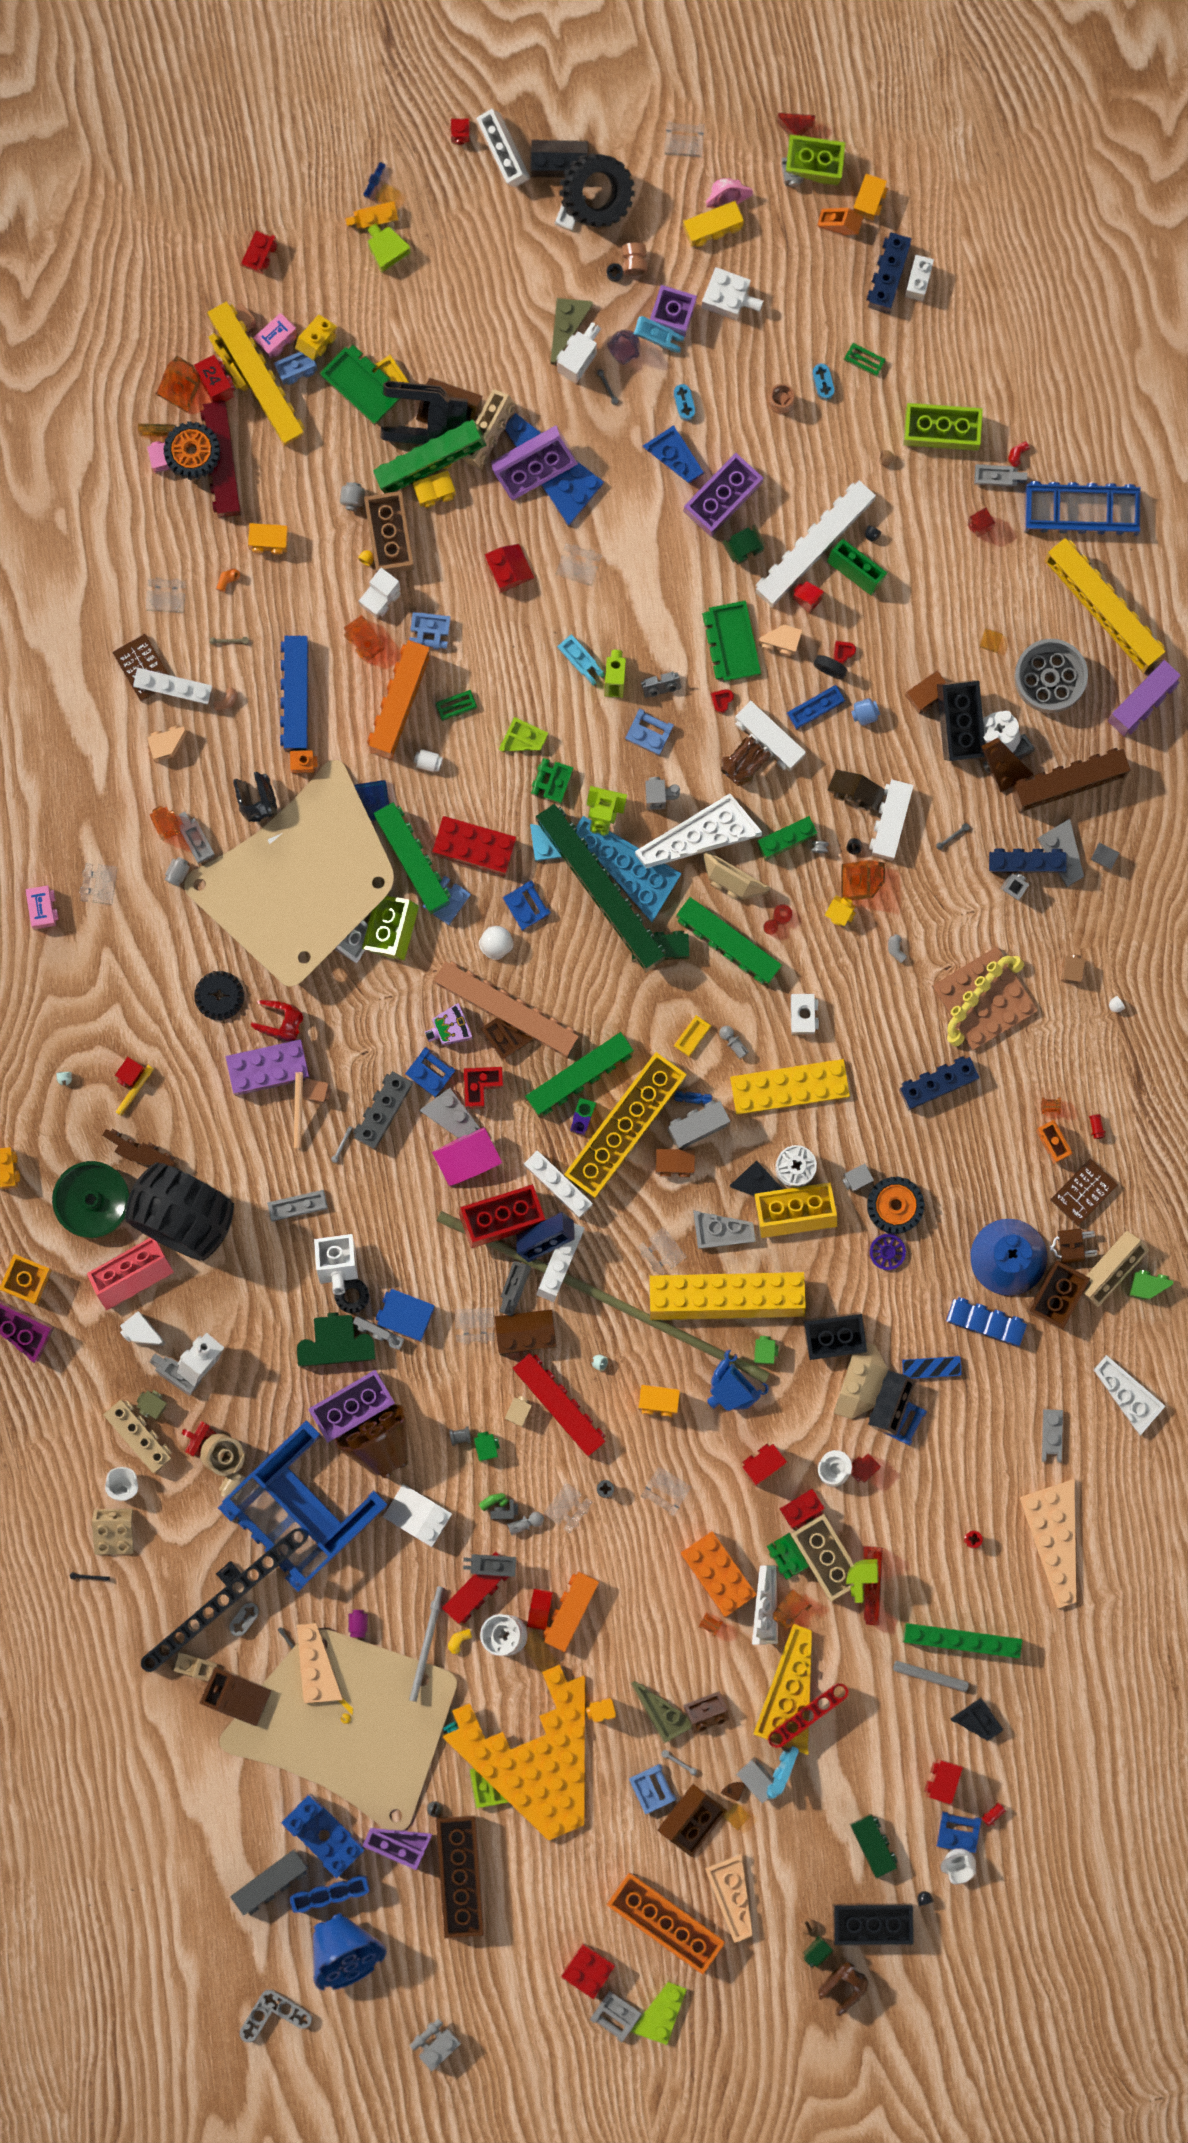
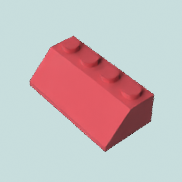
(130, 1273)

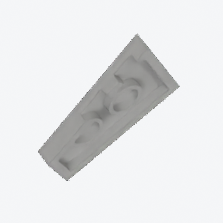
(1063, 838)

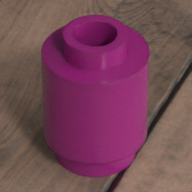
(357, 1623)

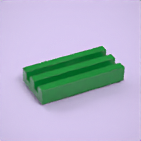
(868, 353)
(458, 712)

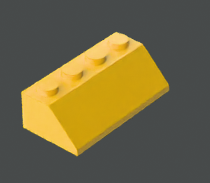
(796, 1210)

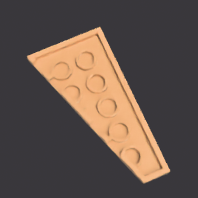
(1052, 1526)

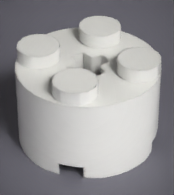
(1004, 727)

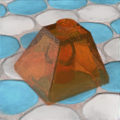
(179, 384)
(862, 879)

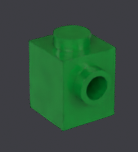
(486, 1446)

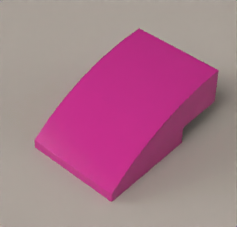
(467, 1157)

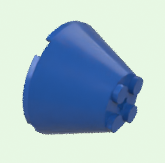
(996, 1269)
(343, 1953)

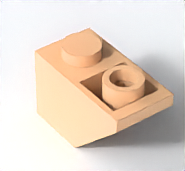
(782, 639)
(166, 744)

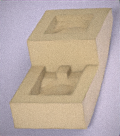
(193, 1666)

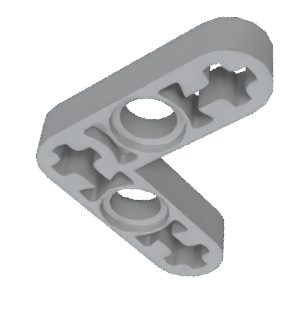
(267, 2009)

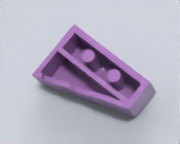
(398, 1845)

